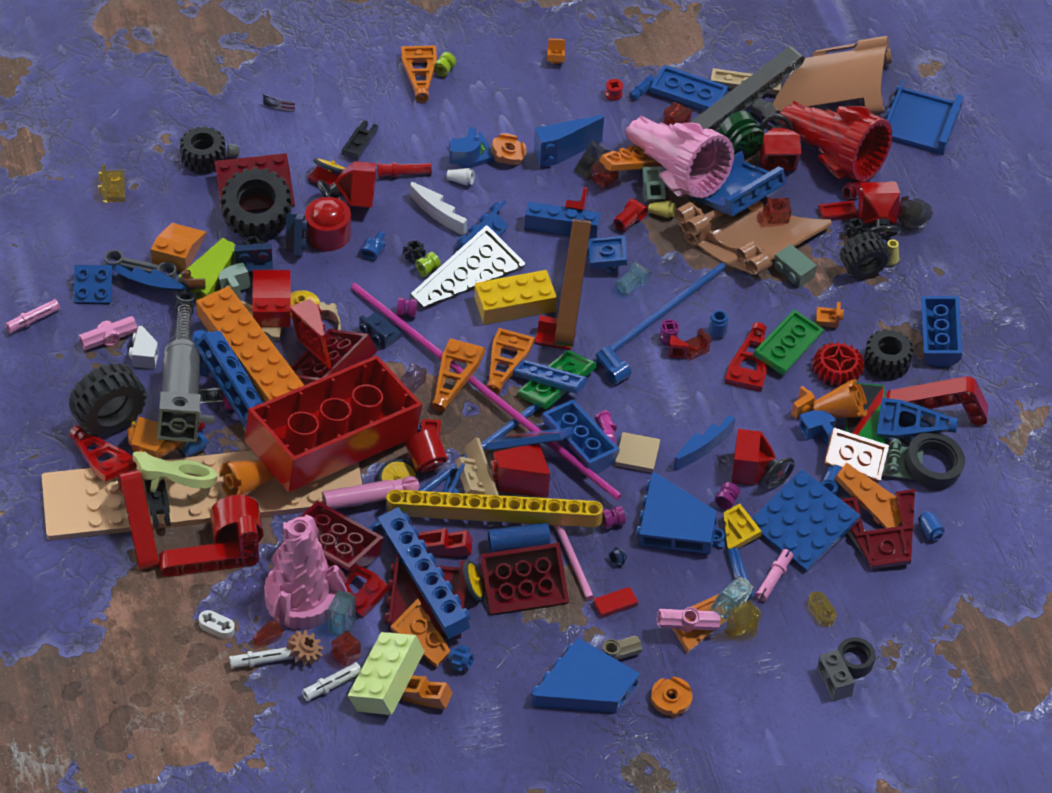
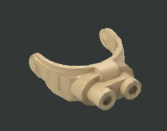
(330, 312)

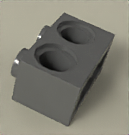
(835, 675)

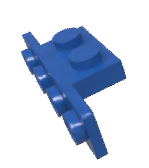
(492, 220)

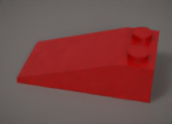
(272, 298)
(311, 329)

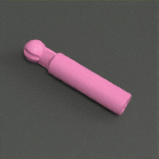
(367, 492)

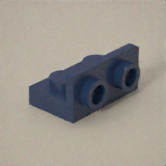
(254, 256)
(379, 330)

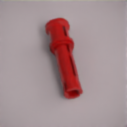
(402, 169)

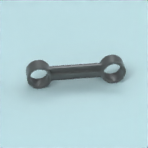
(131, 263)

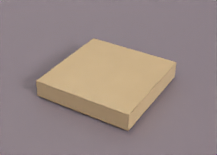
(637, 452)

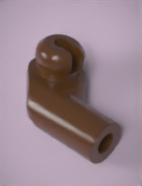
(188, 280)

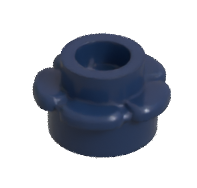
(617, 557)

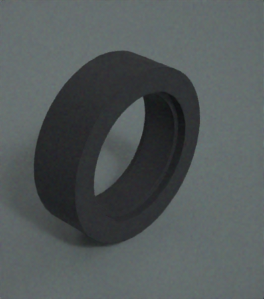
(943, 444)

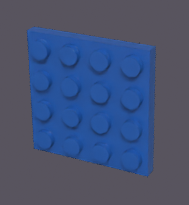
(805, 520)

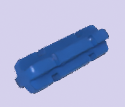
(642, 87)

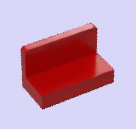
(577, 204)
(546, 333)

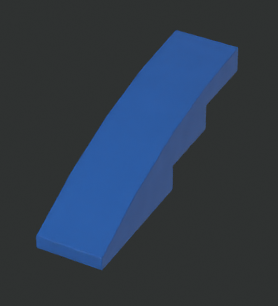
(156, 279)
(703, 444)

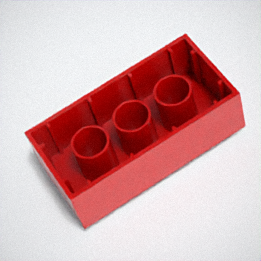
(332, 423)

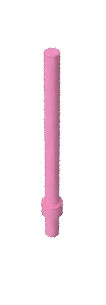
(574, 562)

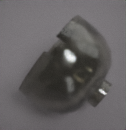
(914, 213)

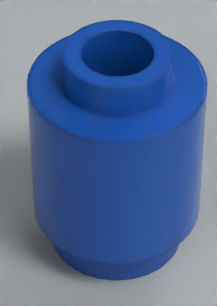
(718, 324)
(931, 526)

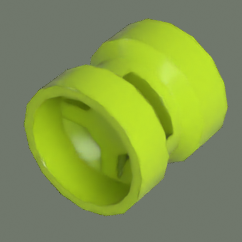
(444, 64)
(427, 264)

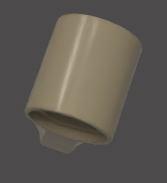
(622, 648)

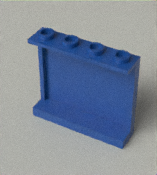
(922, 119)
(744, 187)

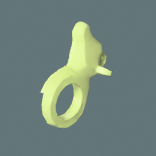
(158, 469)

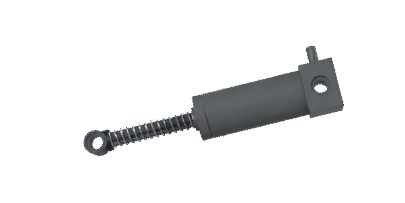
(180, 380)

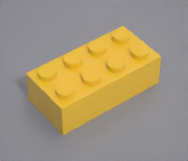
(515, 297)

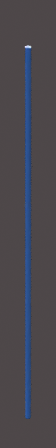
(618, 344)

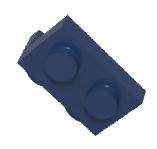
(295, 231)

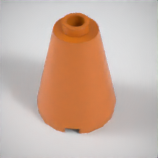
(843, 401)
(243, 476)

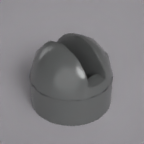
(233, 151)

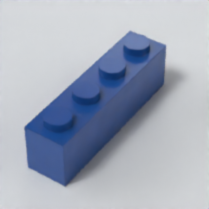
(558, 219)

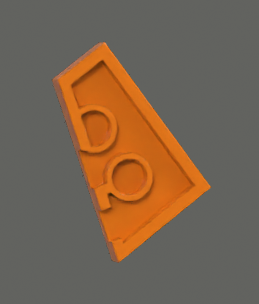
(418, 623)

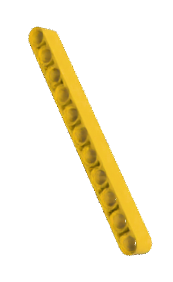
(496, 508)

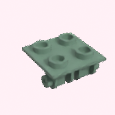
(894, 461)

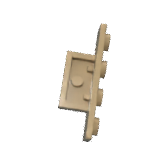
(476, 472)

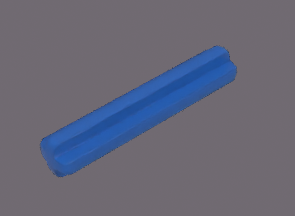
(737, 565)

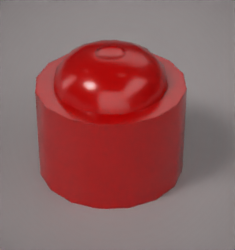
(328, 224)
(226, 513)

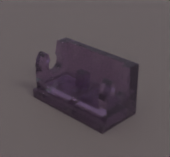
(414, 378)

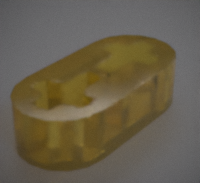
(824, 607)

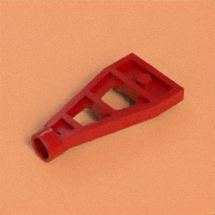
(747, 377)
(109, 469)
(370, 593)

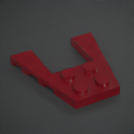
(888, 545)

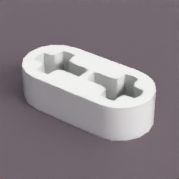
(216, 625)

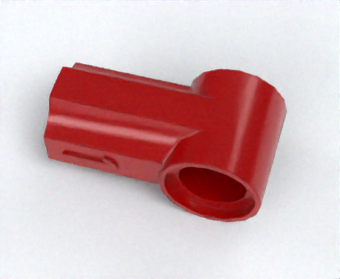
(632, 212)

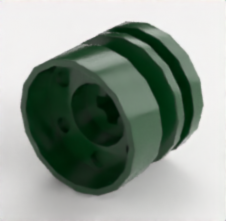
(743, 133)

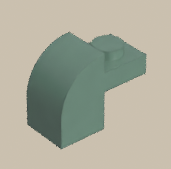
(653, 185)
(235, 277)

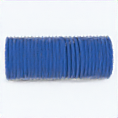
(517, 537)

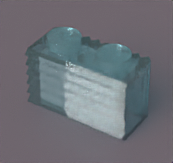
(732, 596)
(341, 613)

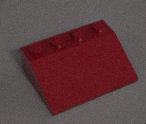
(255, 202)
(344, 350)
(344, 539)
(523, 578)

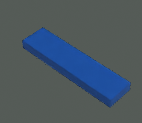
(550, 376)

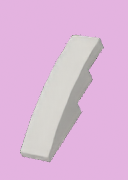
(433, 205)

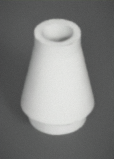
(462, 176)

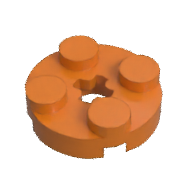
(512, 156)
(669, 706)

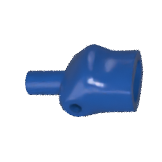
(373, 246)

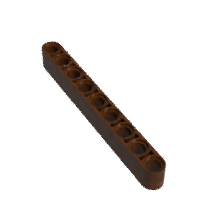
(572, 283)

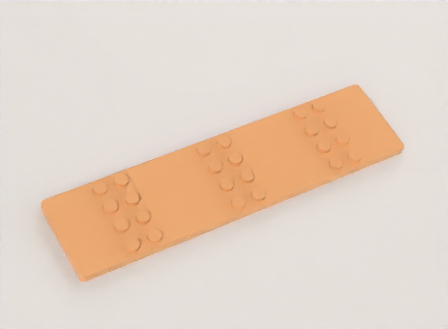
(84, 505)

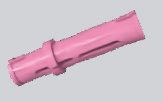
(26, 319)
(778, 569)

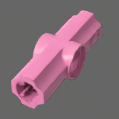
(108, 333)
(677, 619)

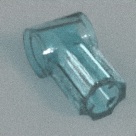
(636, 275)

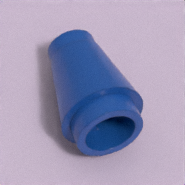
(193, 448)

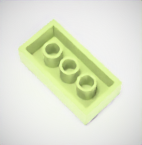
(386, 673)

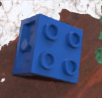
(93, 283)

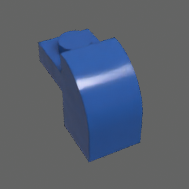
(465, 151)
(817, 424)

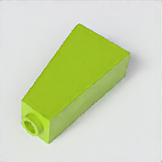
(210, 265)

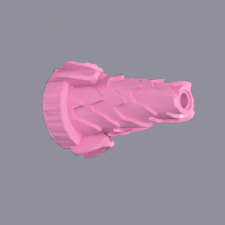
(693, 157)
(301, 581)

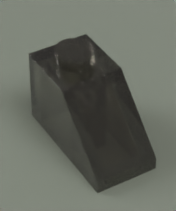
(591, 157)

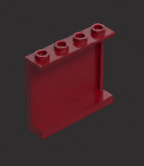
(406, 593)

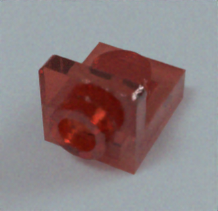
(699, 345)

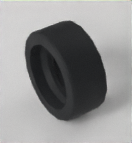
(860, 645)

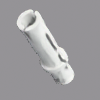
(261, 657)
(311, 692)

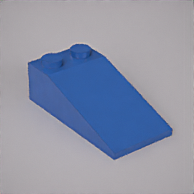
(566, 139)

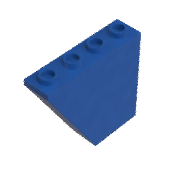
(675, 519)
(586, 681)

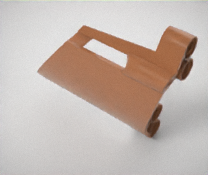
(839, 76)
(748, 240)

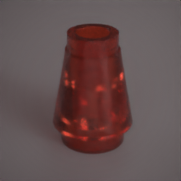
(269, 632)

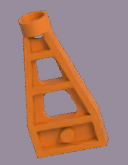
(419, 54)
(510, 341)
(460, 352)

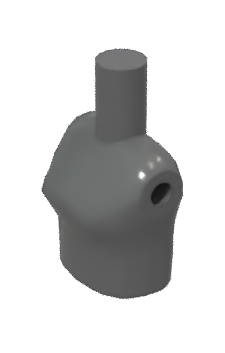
(764, 109)

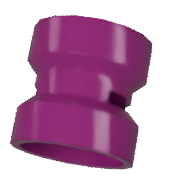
(411, 309)
(668, 328)
(727, 496)
(613, 517)

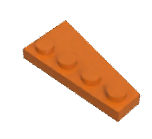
(627, 159)
(870, 495)
(693, 638)

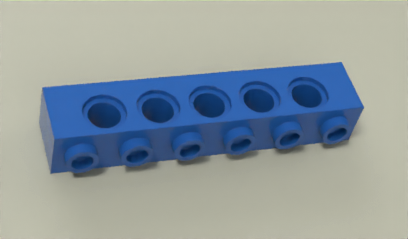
(228, 373)

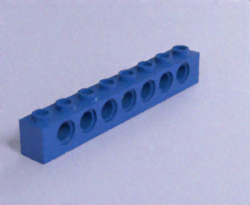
(424, 573)

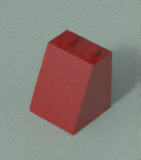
(521, 471)

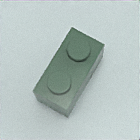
(795, 266)

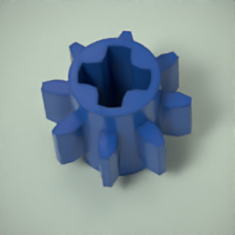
(461, 658)

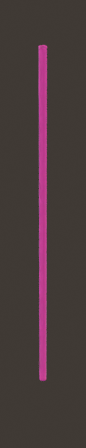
(486, 391)

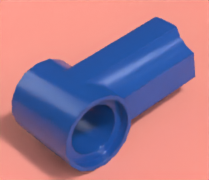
(615, 369)
(829, 480)

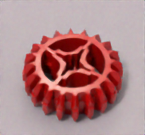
(838, 363)

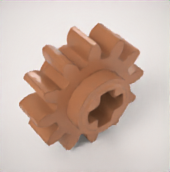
(304, 647)

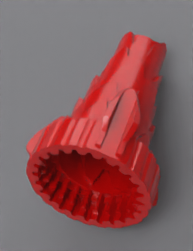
(851, 139)

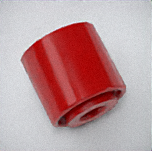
(426, 451)

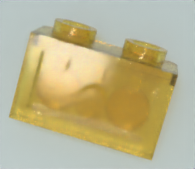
(112, 185)
(743, 618)

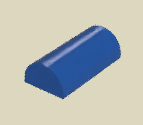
(941, 330)
(588, 440)

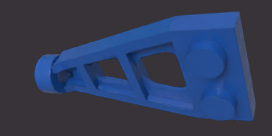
(890, 414)

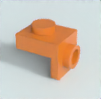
(556, 51)
(829, 316)
(804, 402)

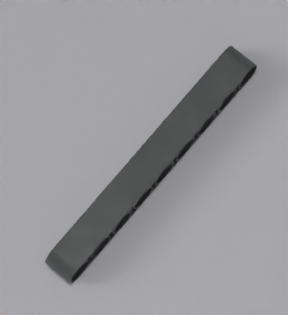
(751, 89)

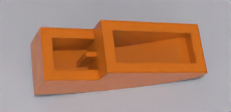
(427, 693)

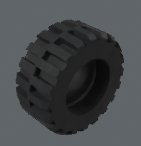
(256, 182)
(107, 399)

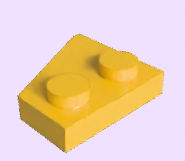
(739, 527)

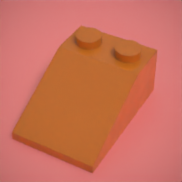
(177, 245)

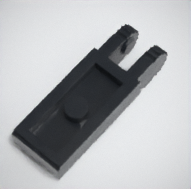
(359, 140)
(158, 502)

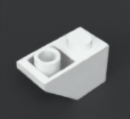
(145, 350)

